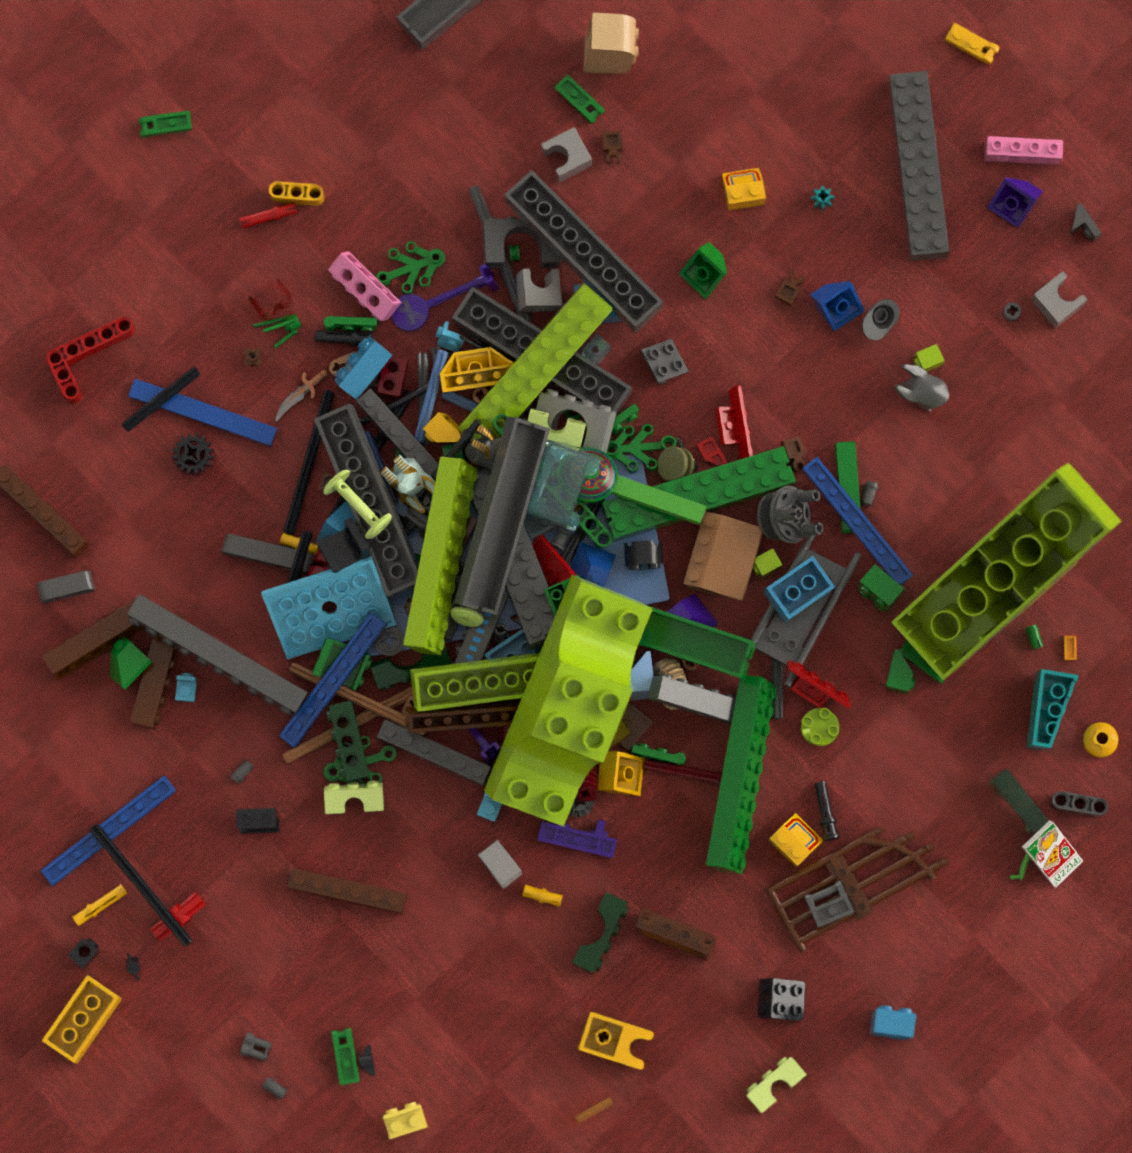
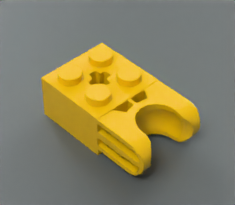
(618, 1042)

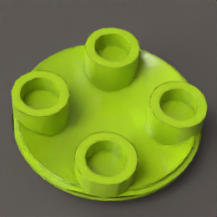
(820, 726)

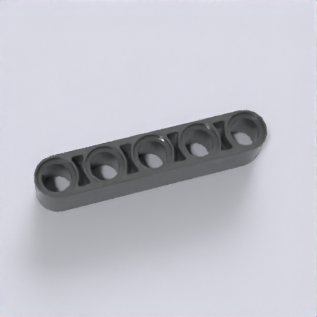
(263, 552)

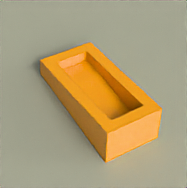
(1070, 651)

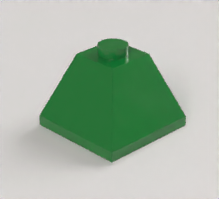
(705, 270)
(126, 662)

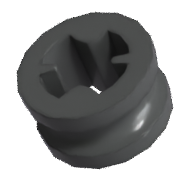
(1014, 305)

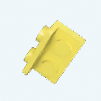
(404, 1121)

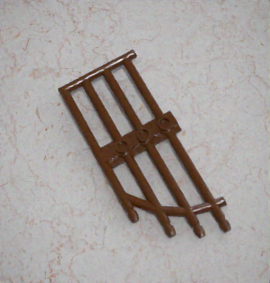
(841, 871)

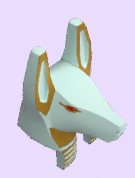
(409, 481)

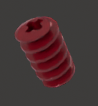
(588, 788)

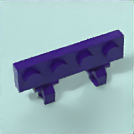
(593, 842)

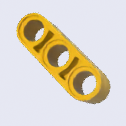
(289, 187)

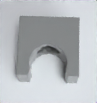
(574, 149)
(535, 298)
(1051, 304)
(500, 864)

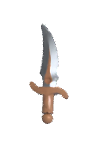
(301, 391)

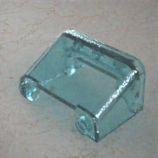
(560, 483)

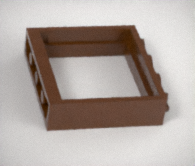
(675, 934)

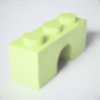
(570, 434)
(370, 794)
(787, 1071)

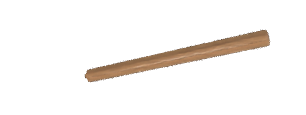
(353, 696)
(326, 736)

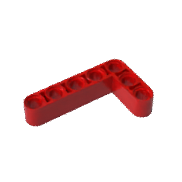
(84, 352)

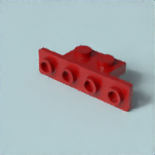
(733, 423)
(813, 689)

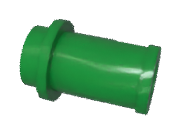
(1034, 636)

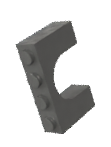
(497, 230)

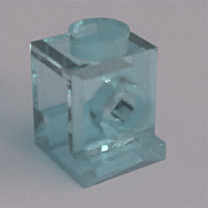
(603, 346)

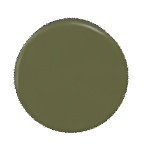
(675, 463)

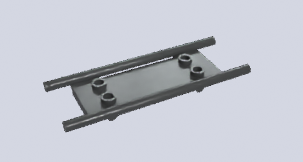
(785, 640)

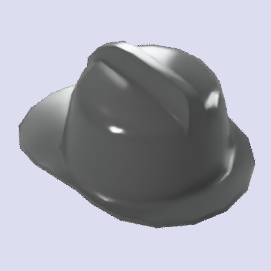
(880, 319)

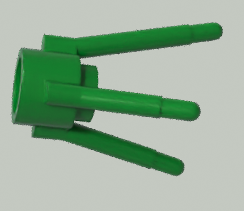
(289, 322)

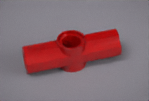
(182, 913)

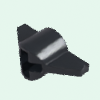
(133, 965)
(366, 1061)

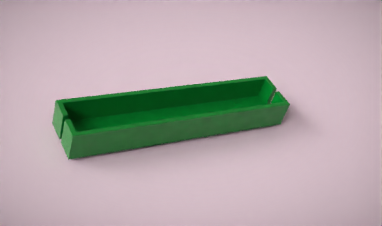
(714, 488)
(698, 643)
(741, 775)

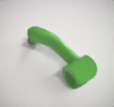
(1022, 869)

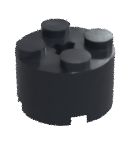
(643, 554)

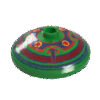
(603, 482)

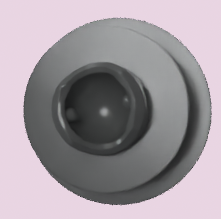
(786, 514)

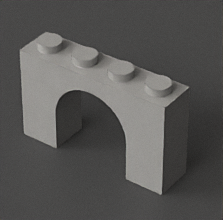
(598, 419)

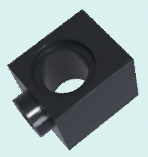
(76, 956)

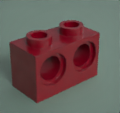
(396, 378)

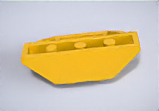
(473, 369)

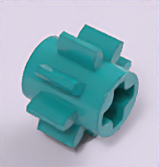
(826, 193)

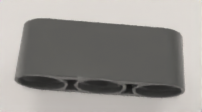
(65, 586)
(1088, 801)

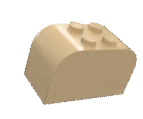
(610, 44)

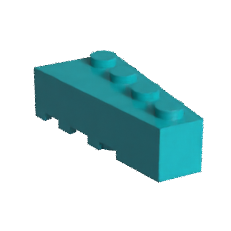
(1048, 706)

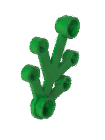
(413, 266)
(636, 448)
(369, 760)

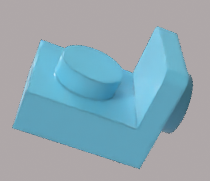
(186, 687)
(489, 808)

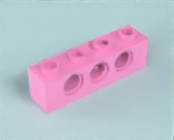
(1024, 150)
(360, 274)

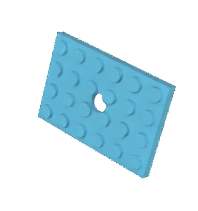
(299, 613)

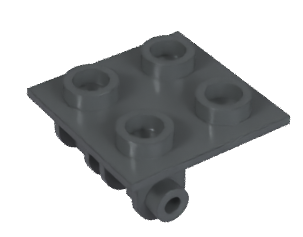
(664, 361)

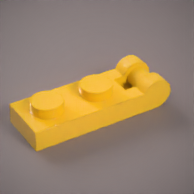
(971, 43)

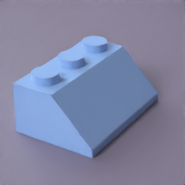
(641, 678)

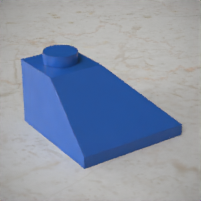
(837, 303)
(592, 563)

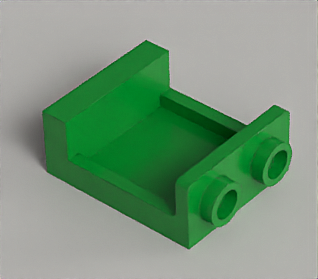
(329, 652)

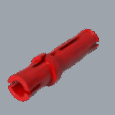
(268, 215)

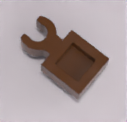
(612, 143)
(788, 290)
(794, 451)

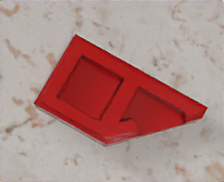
(711, 452)

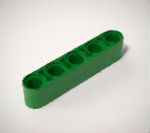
(847, 474)

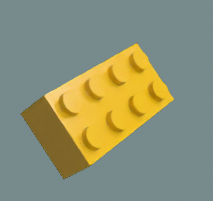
(82, 1019)

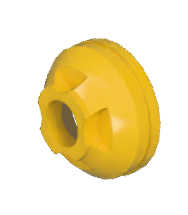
(1091, 744)

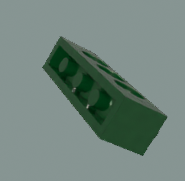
(346, 711)

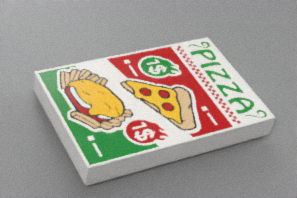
(1052, 853)

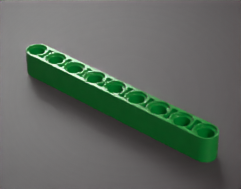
(586, 513)

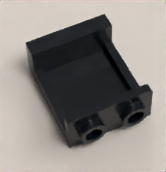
(257, 820)

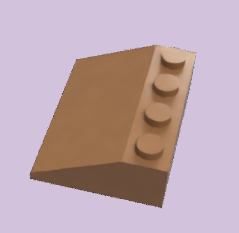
(723, 556)

